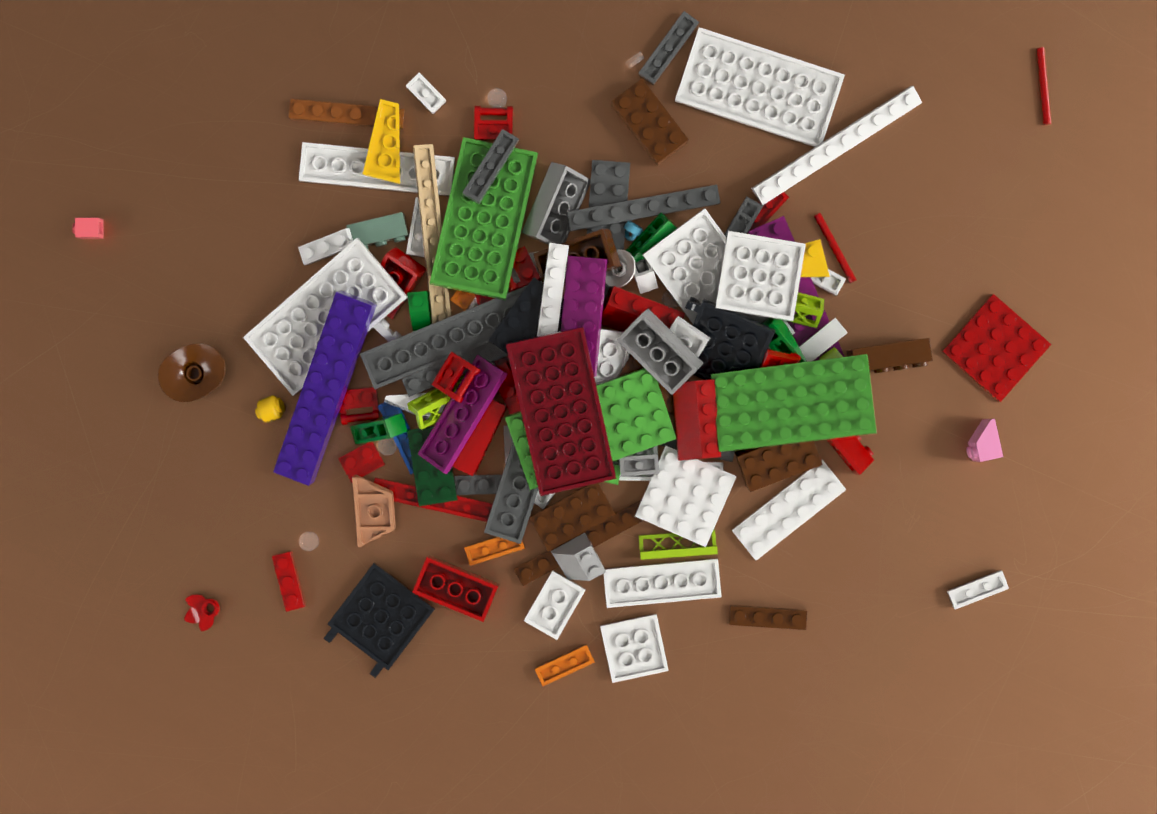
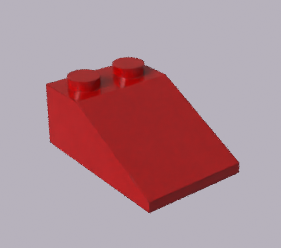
(404, 272)

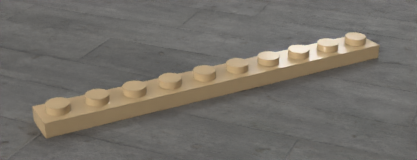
(430, 226)

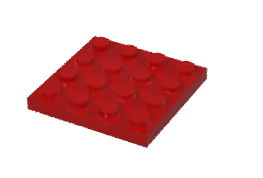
(996, 348)

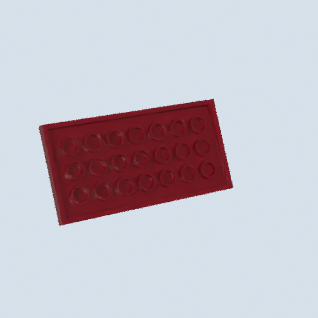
(561, 411)

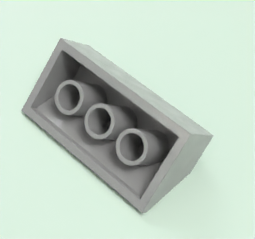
(559, 193)
(660, 351)

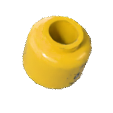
(270, 409)

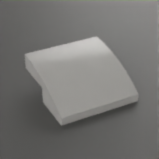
(640, 463)

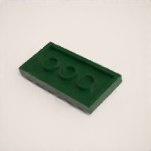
(430, 482)

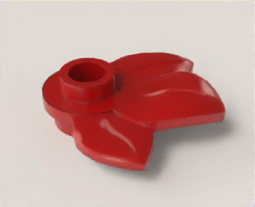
(199, 611)

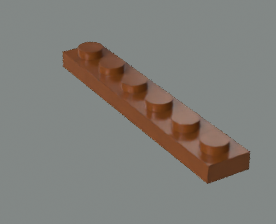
(336, 113)

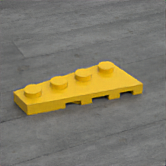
(384, 147)
(814, 260)

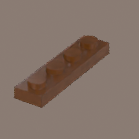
(768, 617)

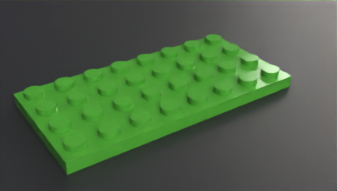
(483, 238)
(794, 403)
(631, 414)

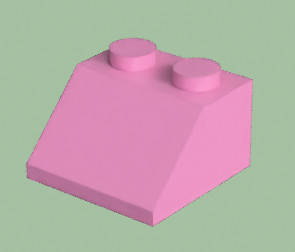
(985, 442)

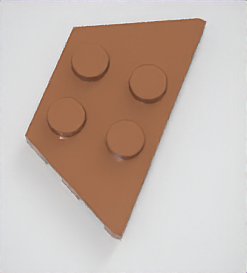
(372, 510)

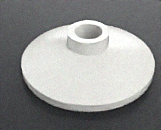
(620, 279)

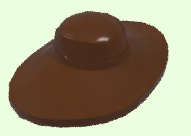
(191, 372)

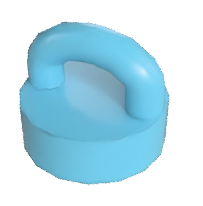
(635, 229)

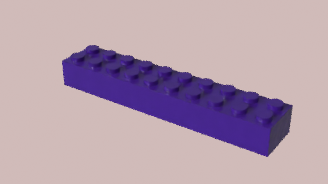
(325, 387)

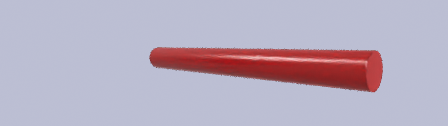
(1043, 86)
(835, 248)

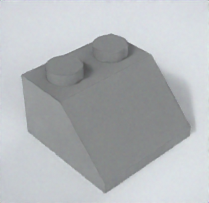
(579, 559)

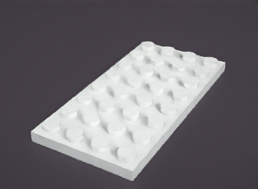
(759, 87)
(692, 262)
(292, 331)

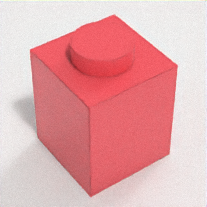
(88, 228)

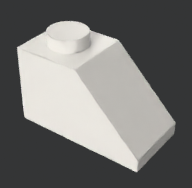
(644, 277)

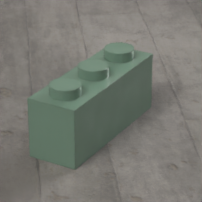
(380, 230)

